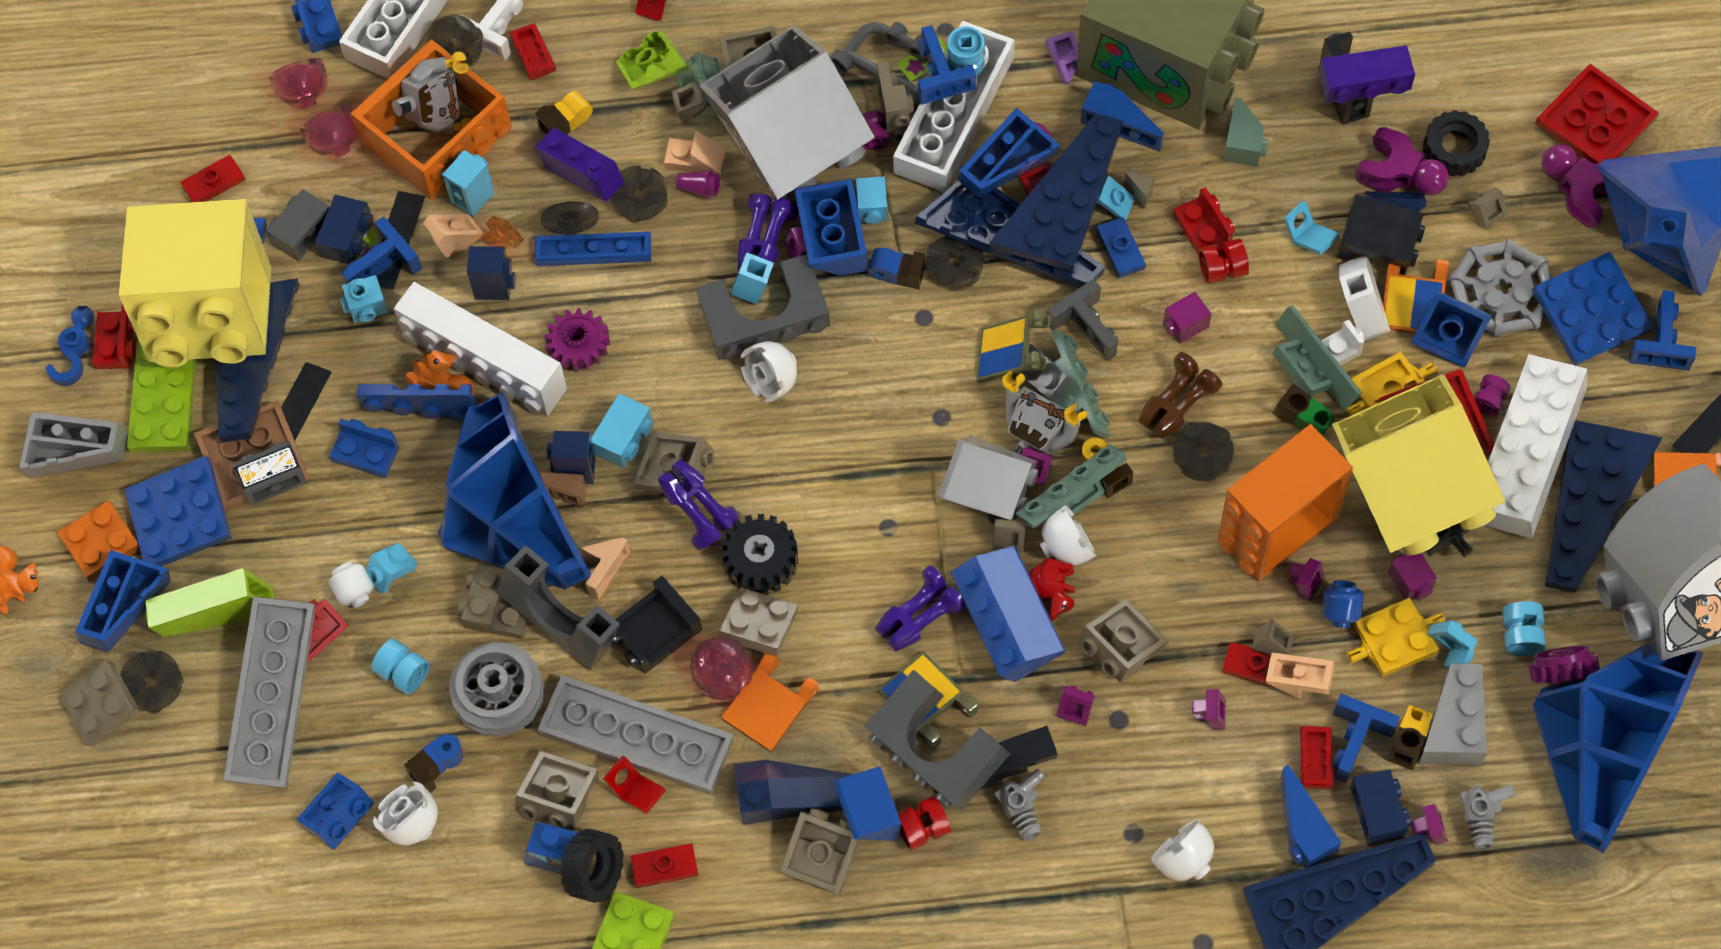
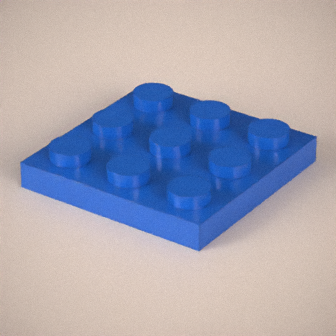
(1592, 308)
(178, 512)

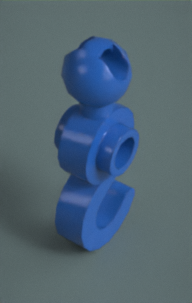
(73, 344)

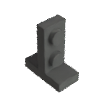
(1079, 309)

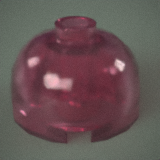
(300, 83)
(331, 132)
(721, 668)

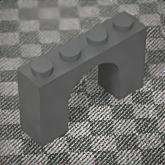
(734, 333)
(526, 590)
(955, 778)

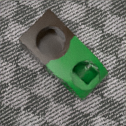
(1303, 410)

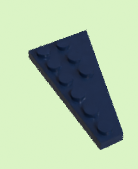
(1059, 209)
(978, 220)
(243, 383)
(1596, 480)
(1325, 899)

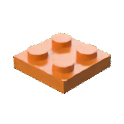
(94, 536)

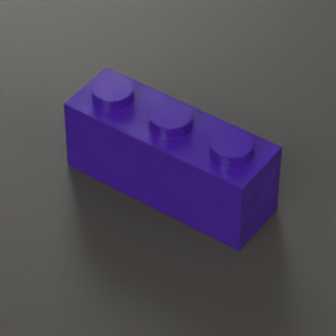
(1366, 74)
(579, 164)

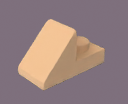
(695, 155)
(452, 232)
(607, 558)
(1299, 674)

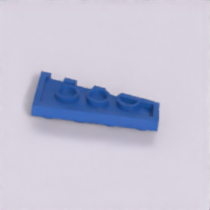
(417, 400)

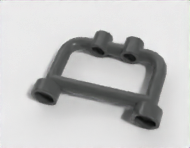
(894, 35)

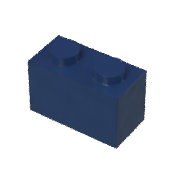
(344, 229)
(490, 273)
(572, 454)
(1379, 807)

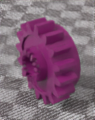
(581, 354)
(1563, 665)

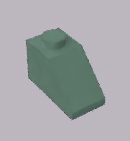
(1245, 137)

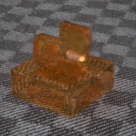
(503, 231)

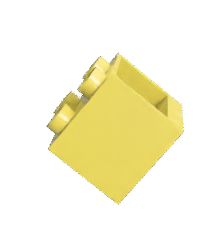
(196, 281)

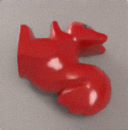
(1050, 584)

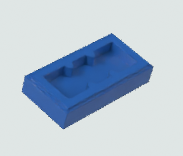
(1121, 247)

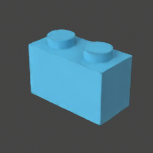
(468, 183)
(622, 431)

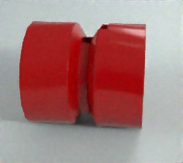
(1223, 261)
(912, 827)

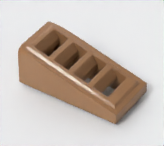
(566, 487)

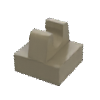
(1488, 207)
(1008, 534)

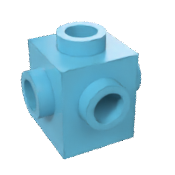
(363, 299)

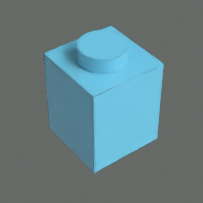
(871, 199)
(752, 278)

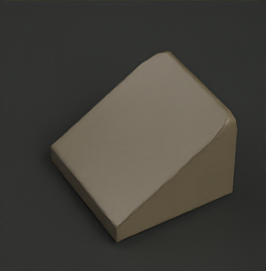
(688, 101)
(1139, 185)
(1272, 638)

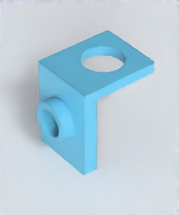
(1115, 198)
(1309, 234)

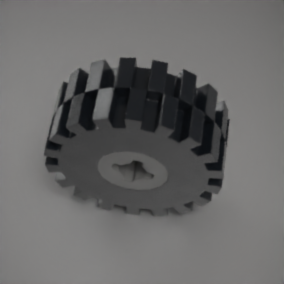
(764, 568)

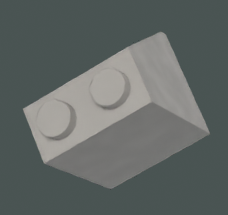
(988, 478)

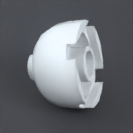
(769, 370)
(1066, 538)
(407, 815)
(1186, 853)

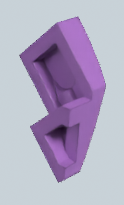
(1064, 54)

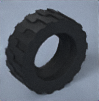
(1461, 123)
(578, 859)

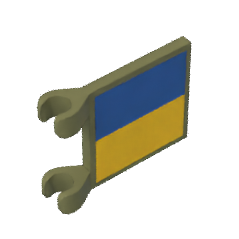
(1007, 347)
(943, 683)

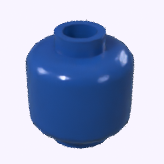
(1342, 603)

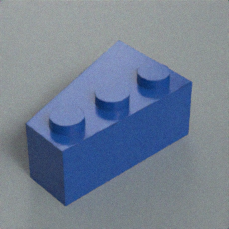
(1006, 154)
(119, 599)

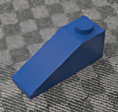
(1111, 102)
(1307, 829)

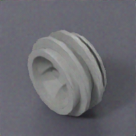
(489, 664)

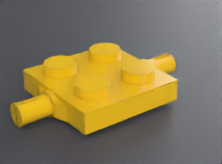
(1387, 378)
(1395, 638)

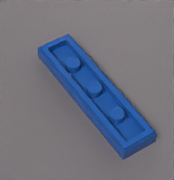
(593, 248)

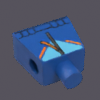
(547, 846)

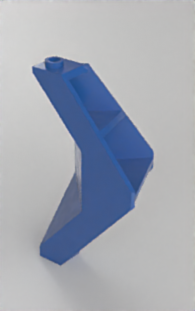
(1669, 210)
(501, 501)
(1608, 733)

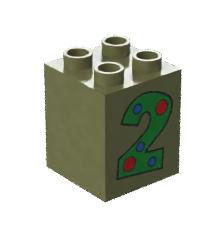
(1169, 51)

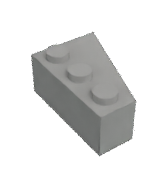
(69, 443)
(1459, 722)

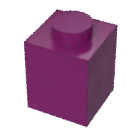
(1186, 317)
(1412, 576)

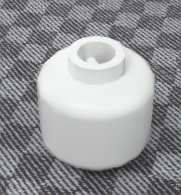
(351, 584)

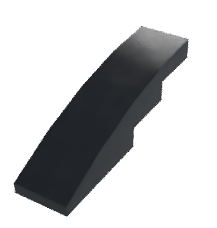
(1703, 432)
(1025, 751)

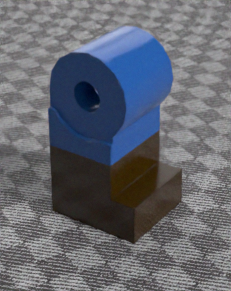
(898, 267)
(434, 759)

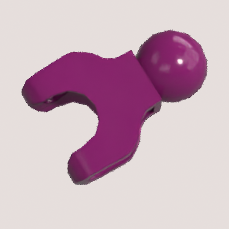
(1402, 167)
(1578, 182)

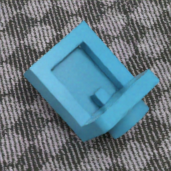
(389, 565)
(1456, 640)

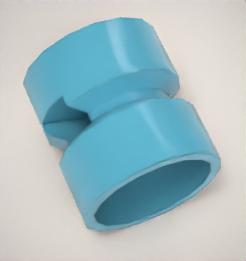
(966, 48)
(1524, 628)
(397, 663)

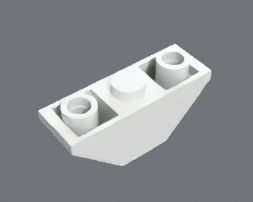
(1363, 297)

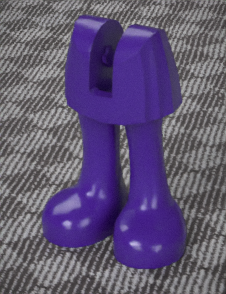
(760, 206)
(681, 495)
(910, 631)

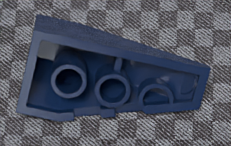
(783, 790)

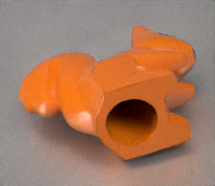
(436, 372)
(12, 583)

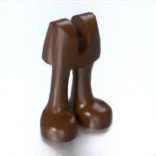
(1186, 371)

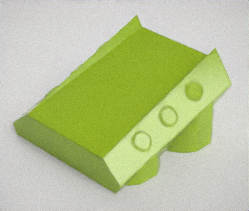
(651, 61)

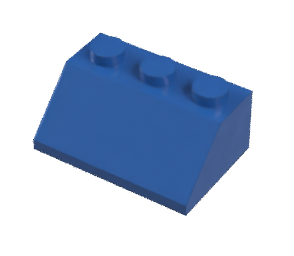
(832, 228)

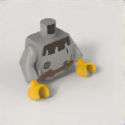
(431, 95)
(1037, 419)

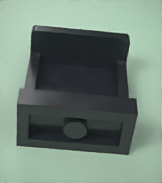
(1356, 108)
(1382, 232)
(656, 626)

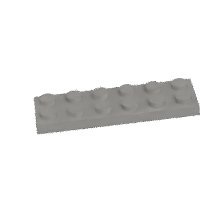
(269, 692)
(641, 733)

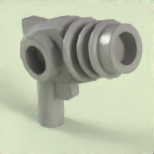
(1019, 806)
(1481, 811)

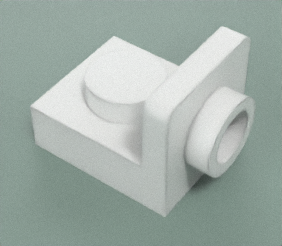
(1345, 343)

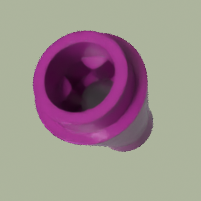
(700, 183)

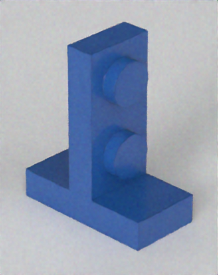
(942, 81)
(383, 255)
(1664, 350)
(1361, 718)

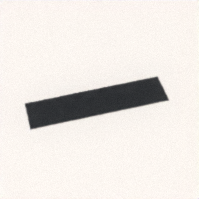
(403, 219)
(304, 396)

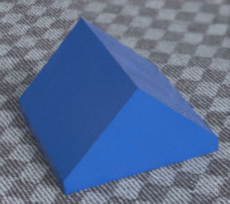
(1450, 328)
(869, 806)

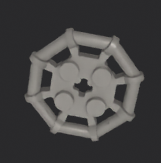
(1502, 272)

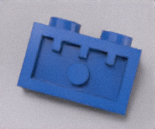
(319, 24)
(364, 448)
(335, 810)

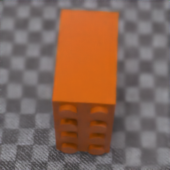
(376, 117)
(1283, 503)

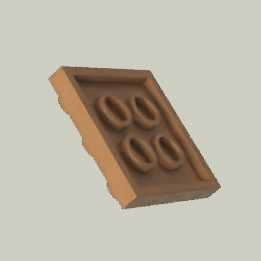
(269, 429)

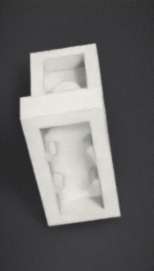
(495, 25)

